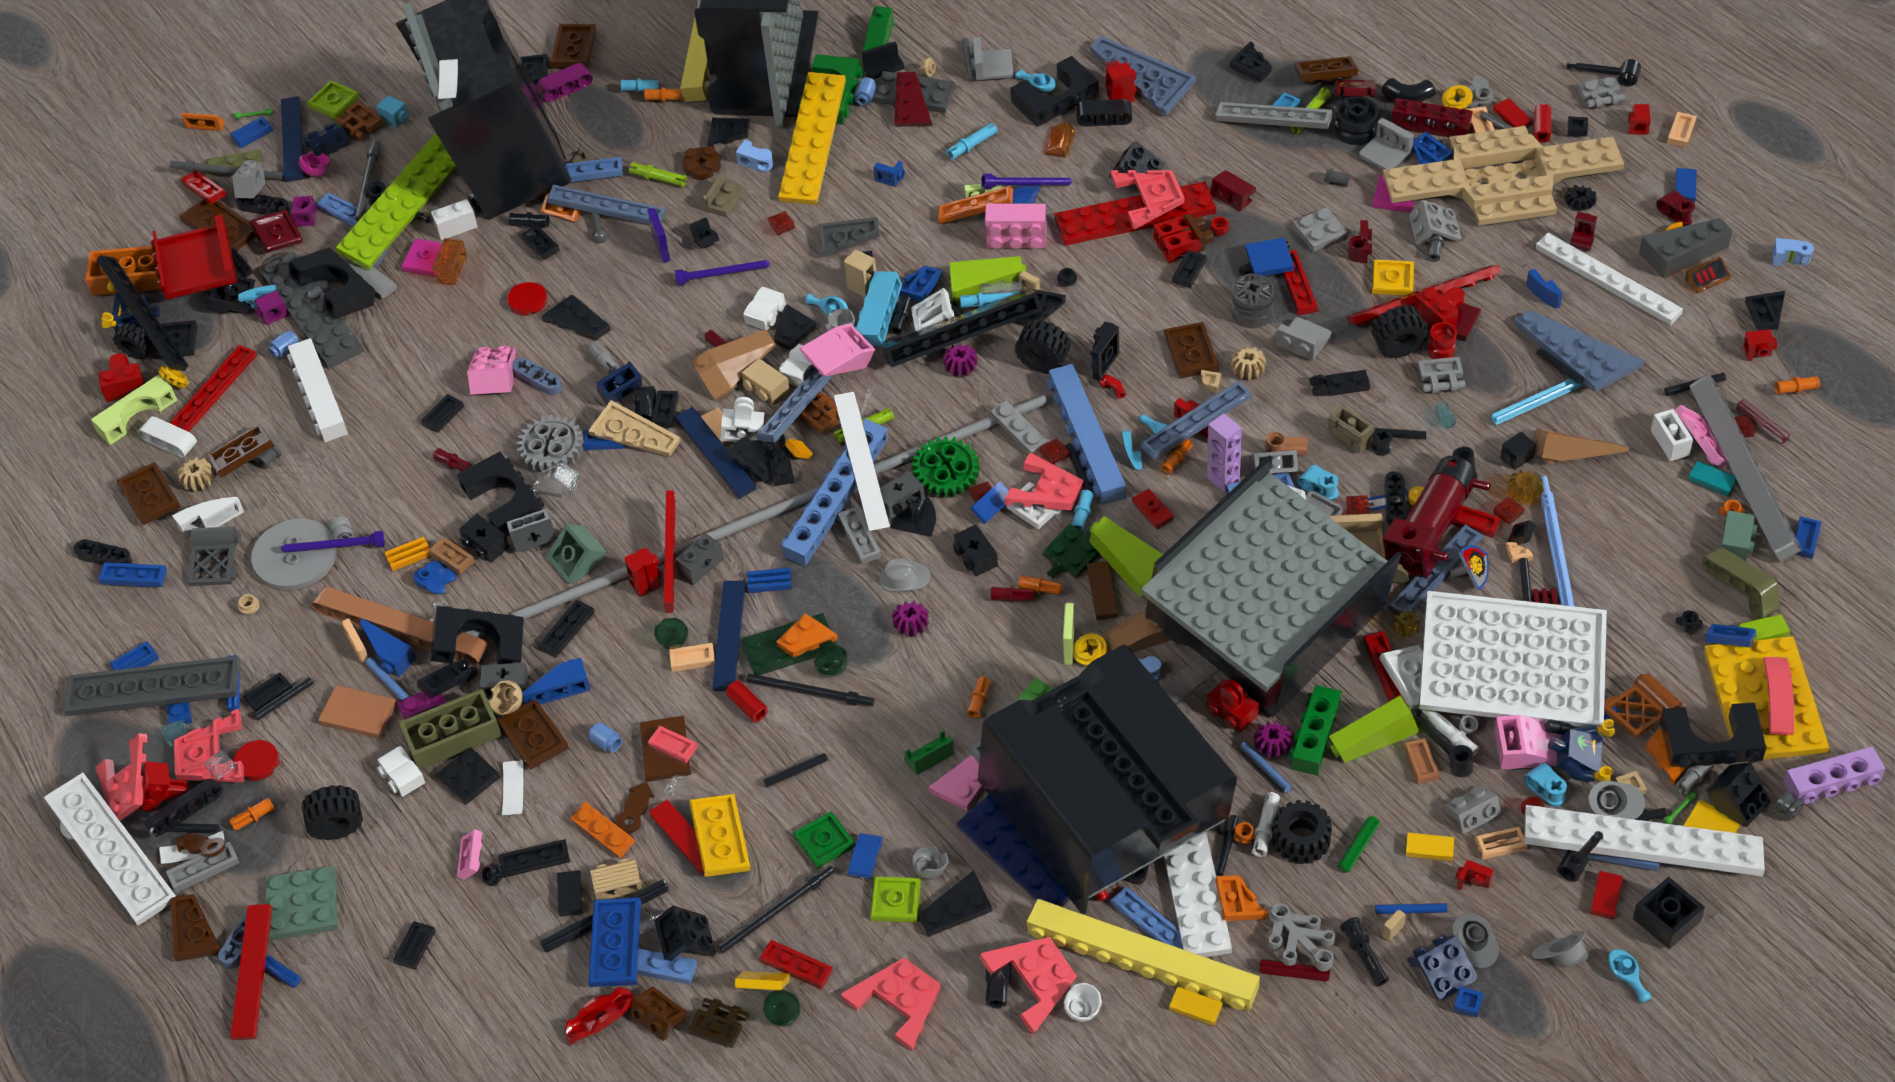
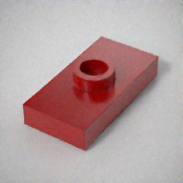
(1152, 508)

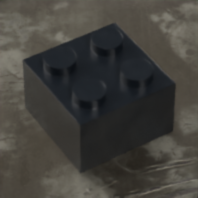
(1668, 912)

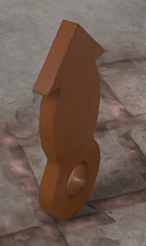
(635, 807)
(200, 844)

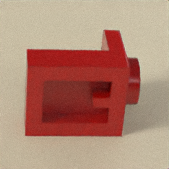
(1475, 873)

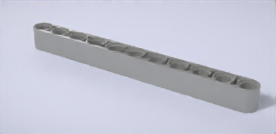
(1745, 468)

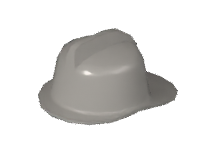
(904, 575)
(1616, 800)
(1476, 939)
(1563, 951)

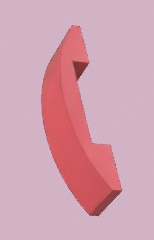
(1779, 695)

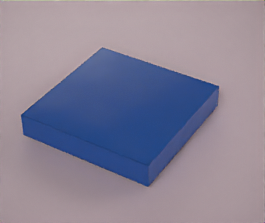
(1269, 257)

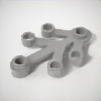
(1282, 917)

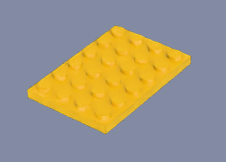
(1740, 679)

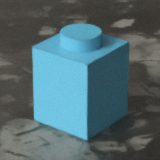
(392, 111)

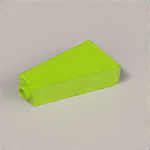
(969, 275)
(1125, 553)
(1374, 731)

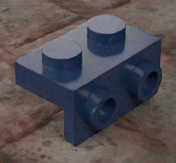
(327, 139)

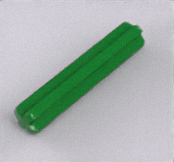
(1358, 844)

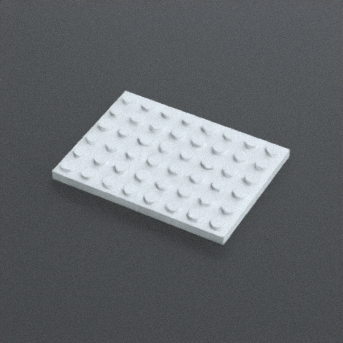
(1513, 659)

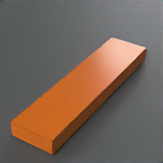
(974, 204)

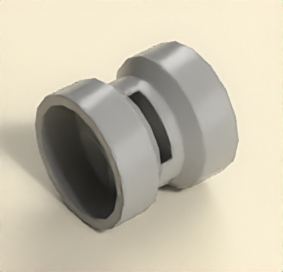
(340, 531)

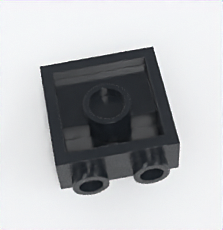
(226, 297)
(1105, 349)

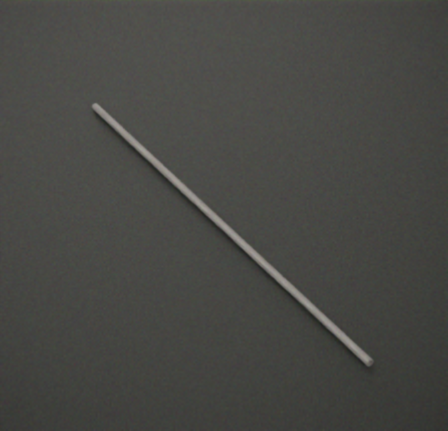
(755, 518)

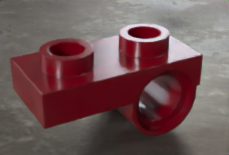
(1584, 231)
(1359, 246)

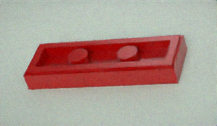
(203, 187)
(796, 963)

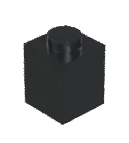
(1518, 450)

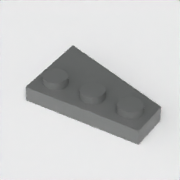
(846, 234)

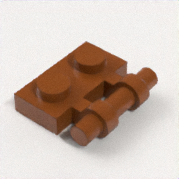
(364, 118)
(818, 416)

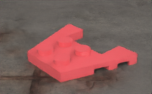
(1157, 189)
(1054, 489)
(200, 745)
(125, 789)
(1041, 969)
(904, 989)

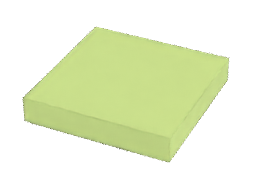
(1068, 633)

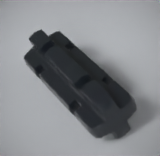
(240, 263)
(1560, 727)

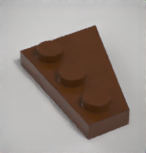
(191, 930)

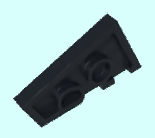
(577, 317)
(956, 906)

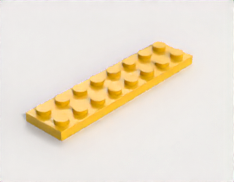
(812, 138)

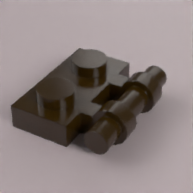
(717, 1028)

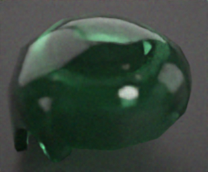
(671, 633)
(831, 662)
(781, 1008)

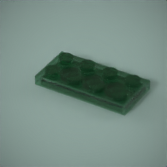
(765, 655)

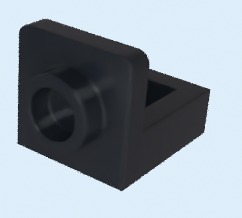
(702, 233)

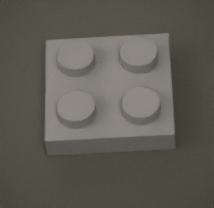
(1320, 229)

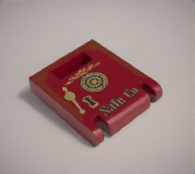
(1355, 87)

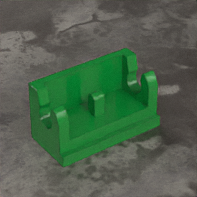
(930, 754)

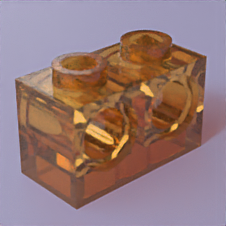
(449, 261)

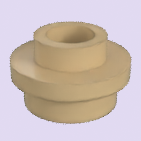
(927, 67)
(248, 604)

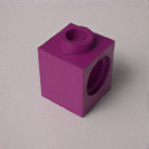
(304, 211)
(270, 307)

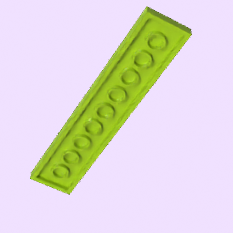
(398, 205)

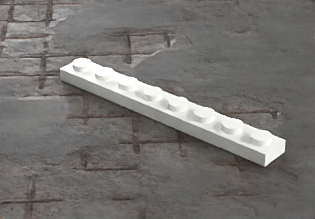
(1609, 279)

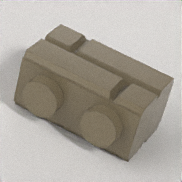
(1351, 428)

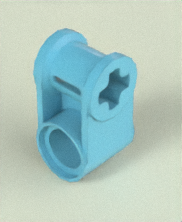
(1319, 481)
(1546, 784)

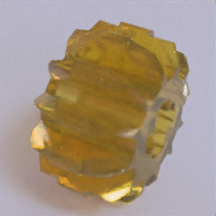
(1525, 487)

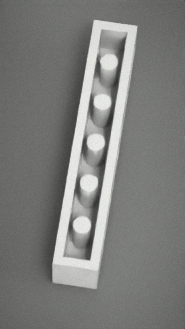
(317, 390)

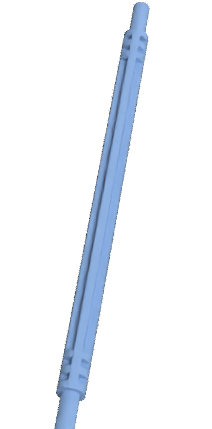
(1556, 545)

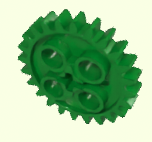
(961, 458)

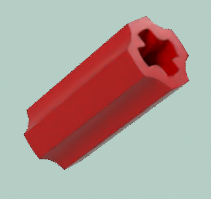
(1542, 123)
(746, 701)

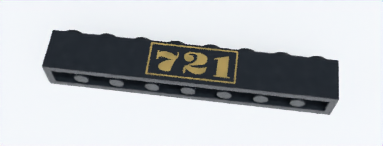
(961, 327)

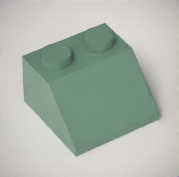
(575, 553)

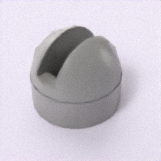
(1472, 720)

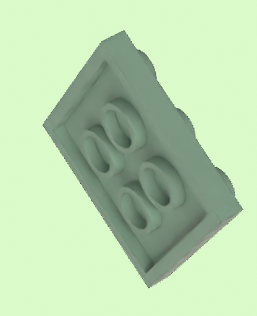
(302, 902)

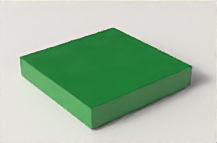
(824, 840)

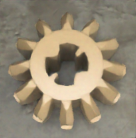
(1248, 363)
(195, 474)

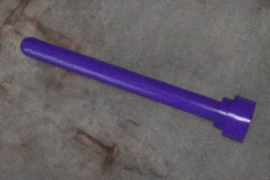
(989, 181)
(683, 276)
(375, 539)

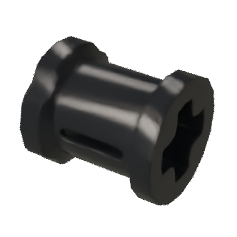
(1382, 442)

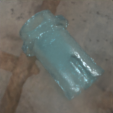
(1447, 418)

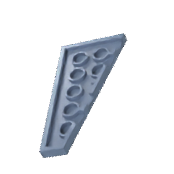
(1154, 80)
(1587, 356)

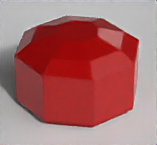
(1219, 226)

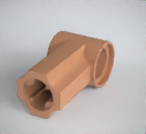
(1277, 442)

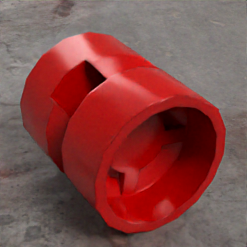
(1442, 340)

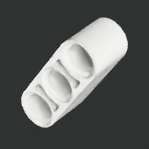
(167, 437)

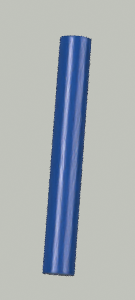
(1411, 908)

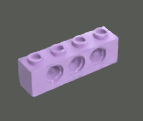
(1224, 452)
(1843, 767)

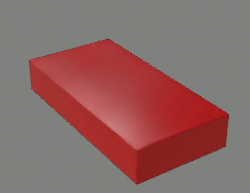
(1512, 114)
(1479, 521)
(1606, 895)

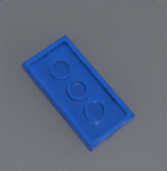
(615, 942)

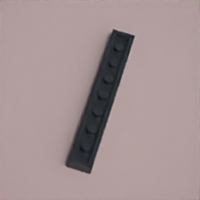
(142, 313)

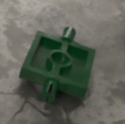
(1070, 552)

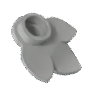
(1480, 88)

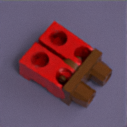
(1180, 235)

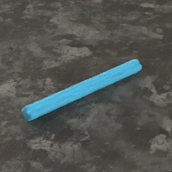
(1534, 401)

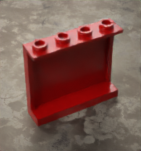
(194, 260)

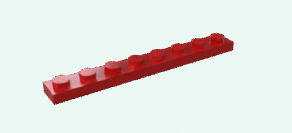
(1468, 280)

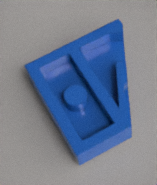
(1430, 150)
(920, 283)

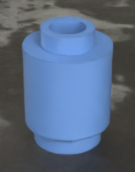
(864, 91)
(280, 344)
(605, 737)

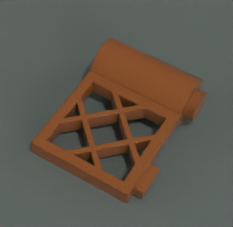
(1652, 697)

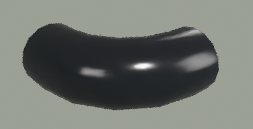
(1415, 92)

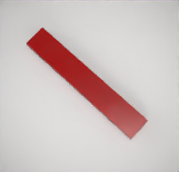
(213, 388)
(669, 569)
(251, 972)

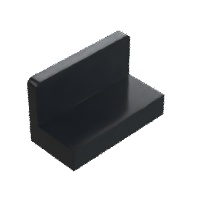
(881, 59)

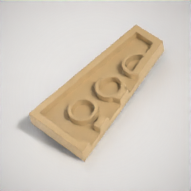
(631, 429)

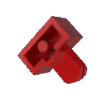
(1120, 81)
(1439, 307)
(120, 379)
(1232, 705)
(159, 786)

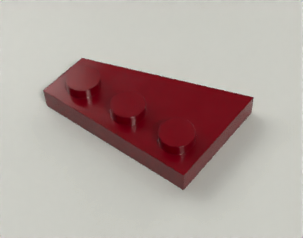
(909, 102)

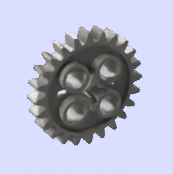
(544, 448)

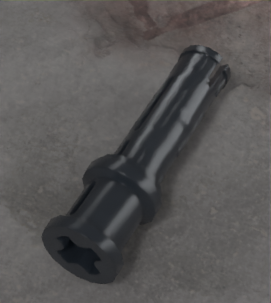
(1360, 943)

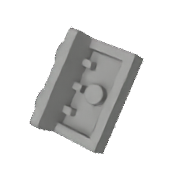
(1474, 808)

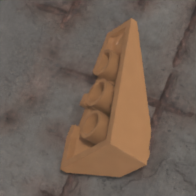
(723, 365)
(1562, 447)
(1135, 633)

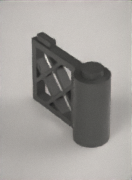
(215, 541)

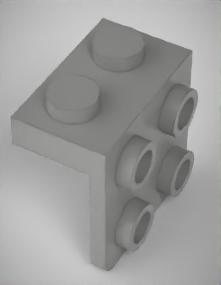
(990, 63)
(1389, 146)
(1431, 219)
(1303, 338)

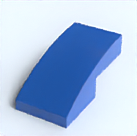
(1544, 290)
(990, 503)
(864, 855)

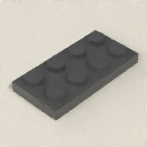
(936, 92)

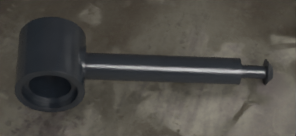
(1627, 73)
(376, 189)
(1460, 756)
(1575, 861)

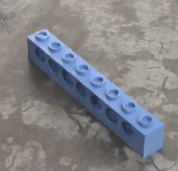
(803, 550)

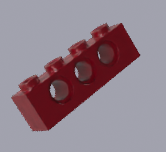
(1431, 118)

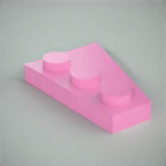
(1704, 436)
(959, 785)

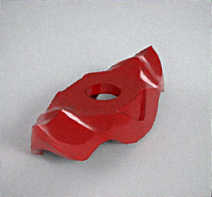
(611, 1005)

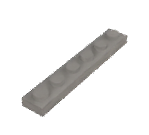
(1274, 115)

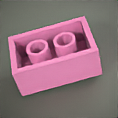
(1016, 225)

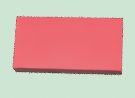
(672, 744)

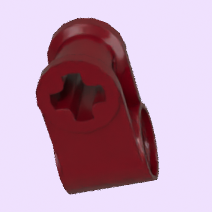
(1676, 207)

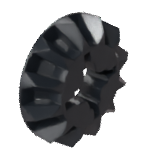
(1581, 203)

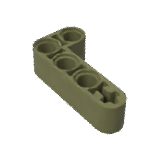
(1746, 579)

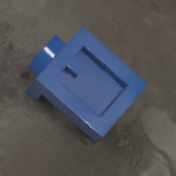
(889, 175)

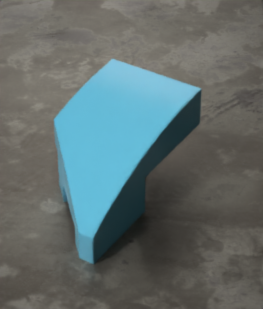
(250, 295)
(1135, 455)

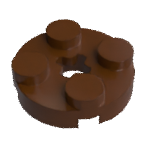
(710, 160)

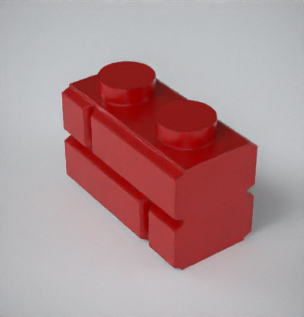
(643, 571)

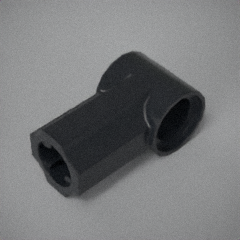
(644, 401)
(997, 987)

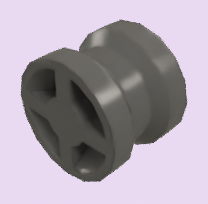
(1789, 806)

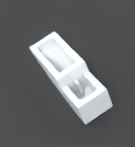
(207, 514)

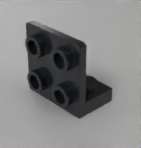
(1138, 159)
(683, 930)

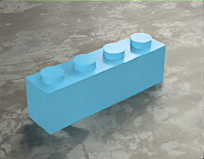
(879, 307)

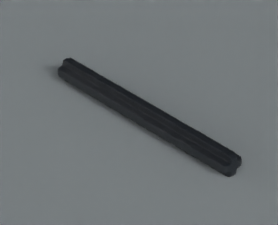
(585, 925)

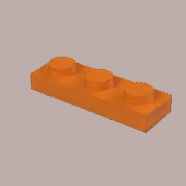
(602, 830)

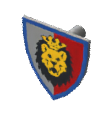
(1475, 564)

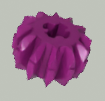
(960, 360)
(910, 618)
(1273, 739)

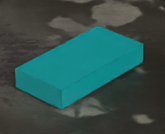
(1712, 478)

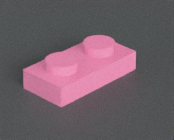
(469, 854)

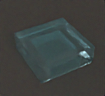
(173, 731)

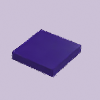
(658, 235)

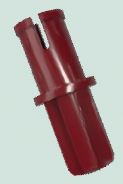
(451, 460)
(1011, 594)

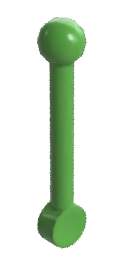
(268, 112)
(1691, 796)

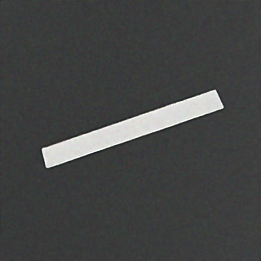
(861, 461)

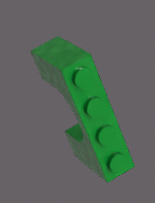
(840, 66)

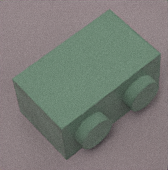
(1738, 533)

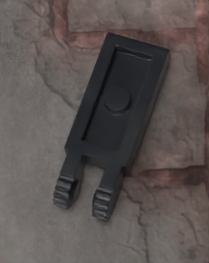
(1340, 383)
(780, 463)
(446, 678)

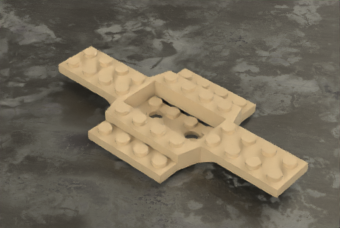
(1504, 195)

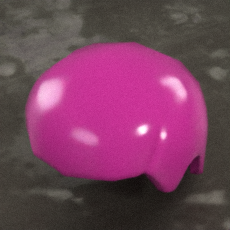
(314, 165)

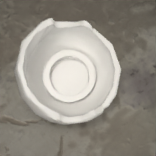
(1082, 1002)

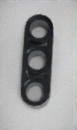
(1104, 112)

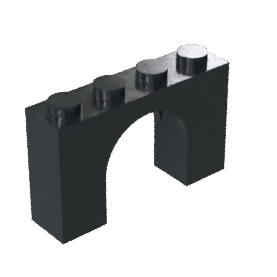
(1043, 108)
(328, 265)
(496, 473)
(502, 628)
(1688, 750)

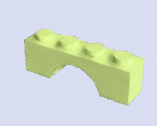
(154, 395)

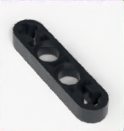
(204, 793)

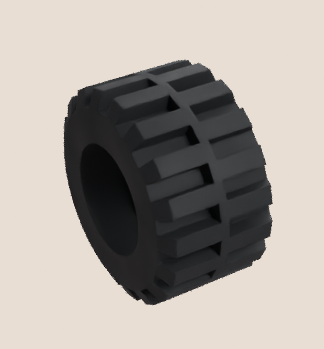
(1399, 331)
(1042, 346)
(332, 812)
(1302, 847)

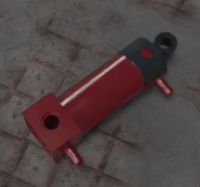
(1432, 514)

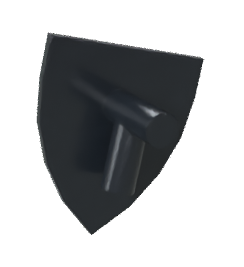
(918, 519)

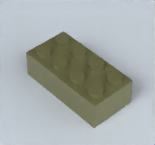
(450, 729)

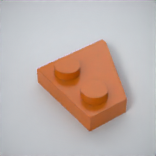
(805, 636)
(1657, 750)
(1237, 900)

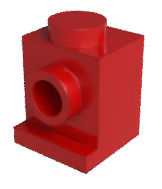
(1639, 119)
(1759, 344)

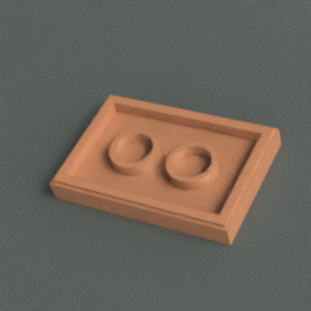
(357, 711)

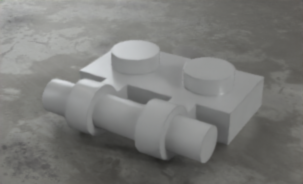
(1601, 92)
(1441, 369)

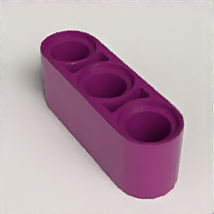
(564, 82)

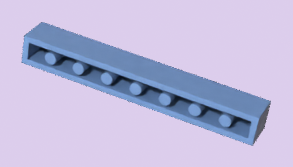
(1086, 434)

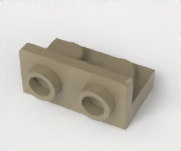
(722, 196)

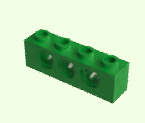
(1310, 759)

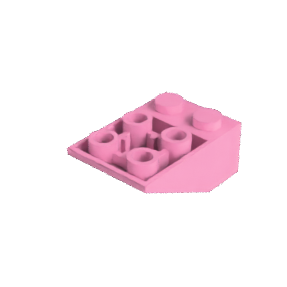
(839, 351)
(491, 370)
(1523, 742)

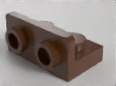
(656, 1012)

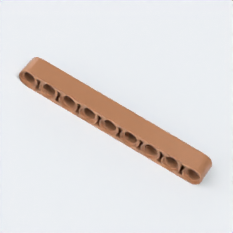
(396, 623)

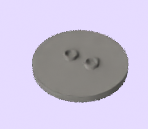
(292, 569)

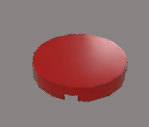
(527, 298)
(258, 759)

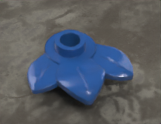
(434, 577)

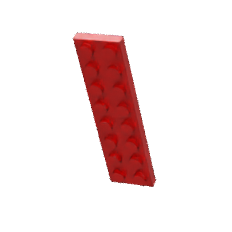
(1112, 217)

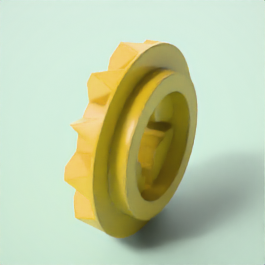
(1451, 93)
(173, 376)
(1081, 646)

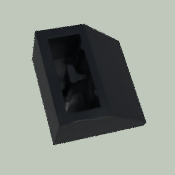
(1739, 793)

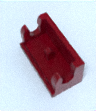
(1232, 190)

